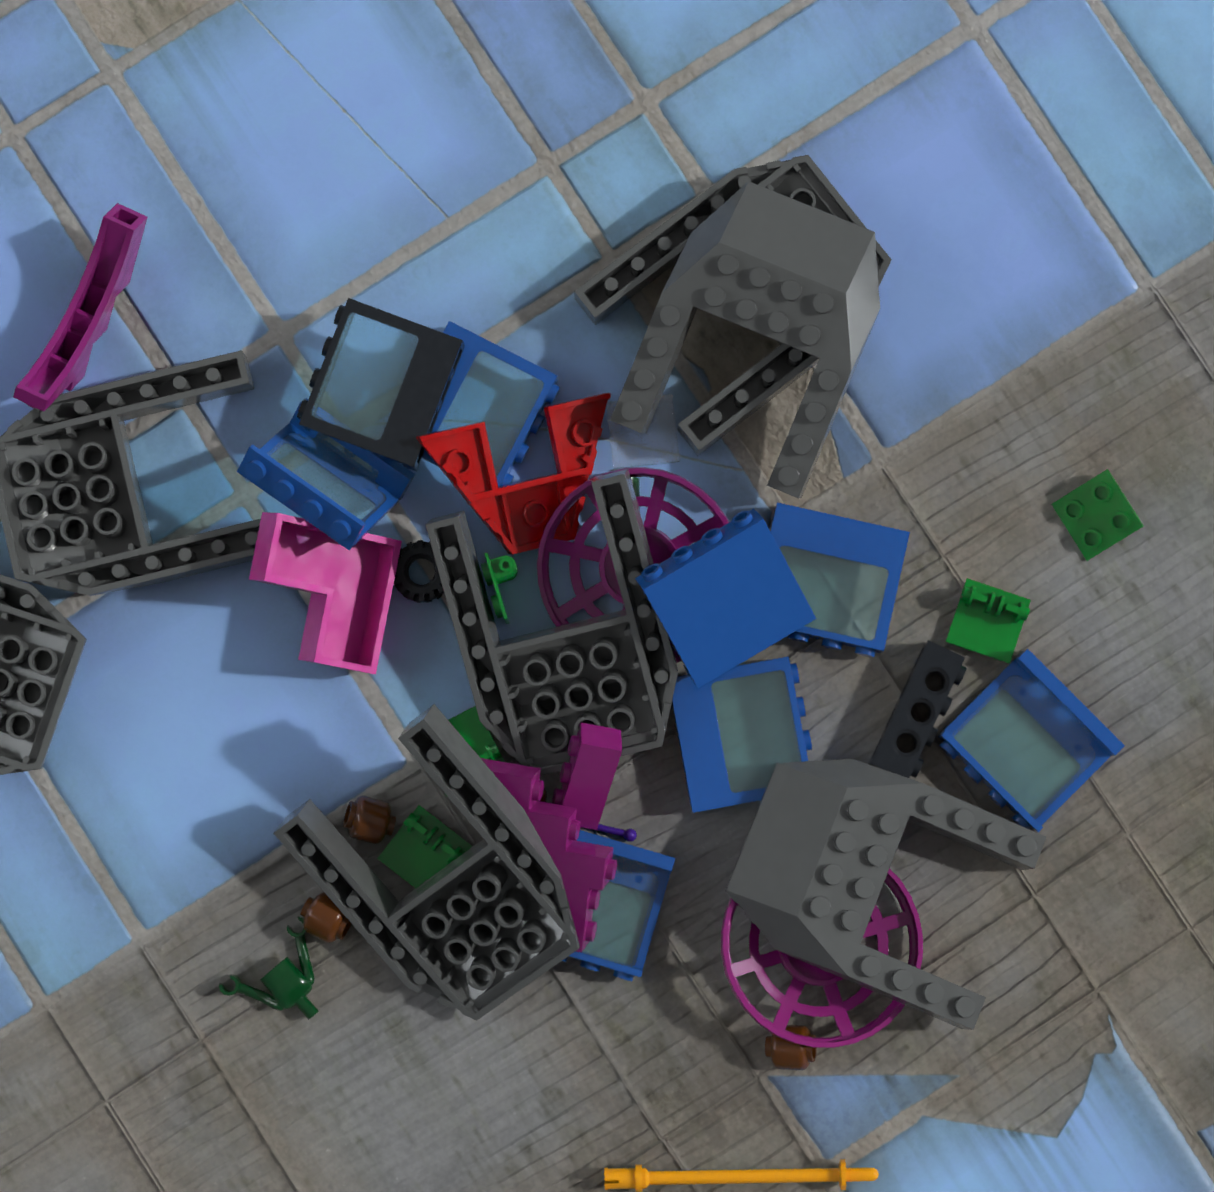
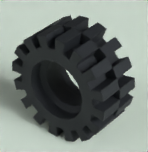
(405, 585)

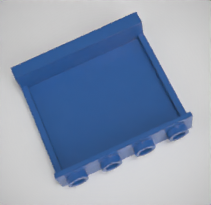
(726, 597)

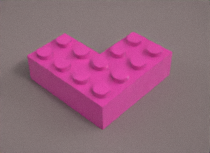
(346, 588)

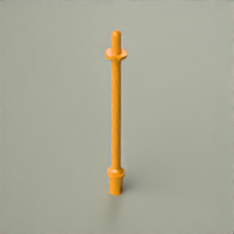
(641, 1178)

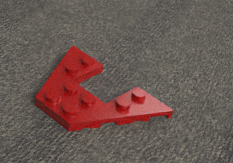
(522, 509)

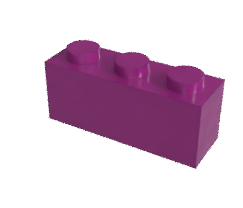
(589, 772)

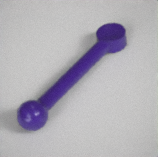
(628, 834)

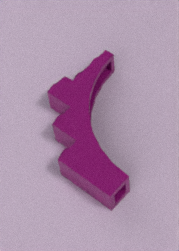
(89, 312)
(582, 865)

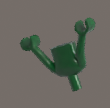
(284, 981)

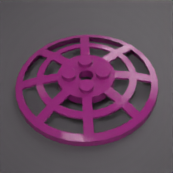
(659, 543)
(808, 974)

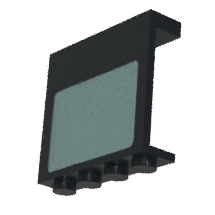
(380, 382)

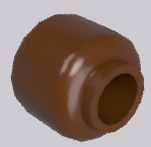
(369, 819)
(324, 919)
(789, 1055)

